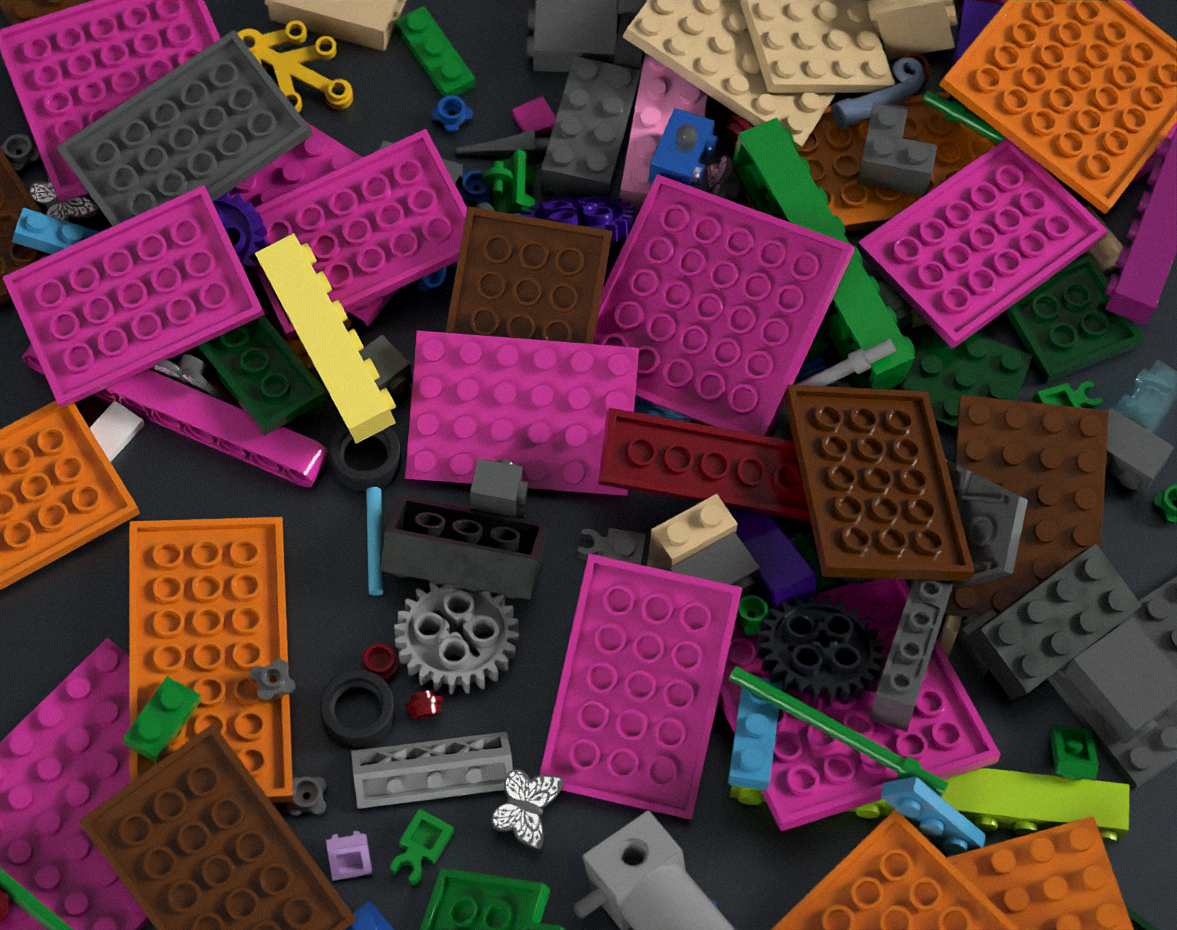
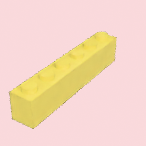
(326, 338)

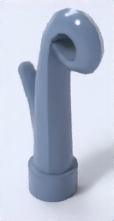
(850, 111)

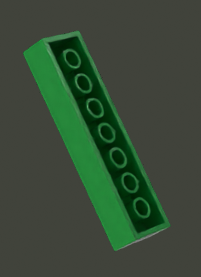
(783, 187)

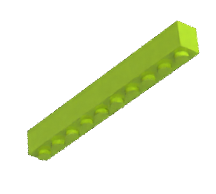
(1015, 802)

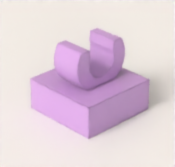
(348, 856)

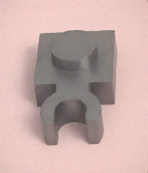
(617, 545)

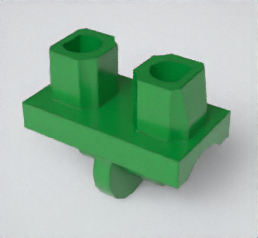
(508, 183)

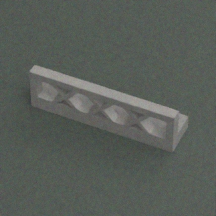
(432, 772)

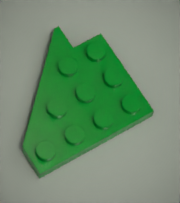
(485, 903)

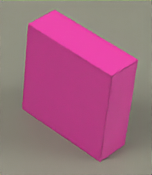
(535, 116)

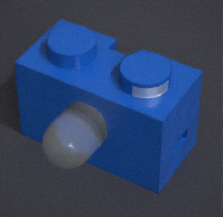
(683, 148)

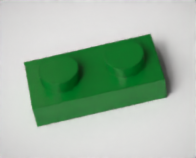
(162, 719)
(1073, 752)

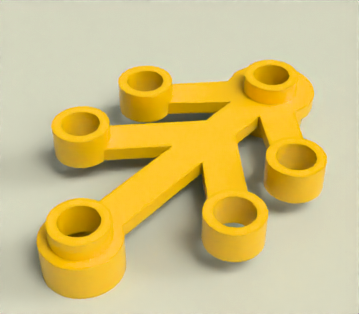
(288, 63)

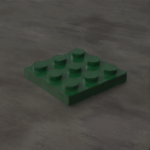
(1068, 323)
(971, 369)

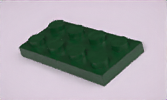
(263, 374)

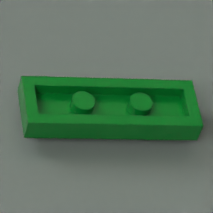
(435, 53)

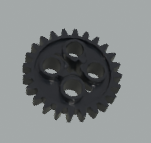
(820, 650)

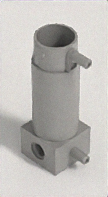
(644, 882)

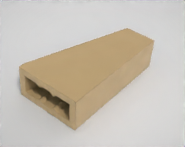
(355, 21)

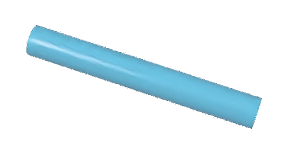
(374, 541)

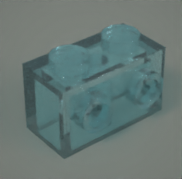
(1153, 396)

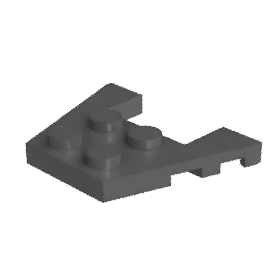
(991, 525)

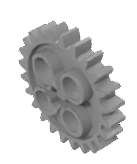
(430, 653)

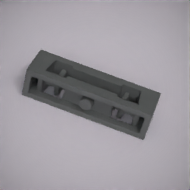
(910, 653)

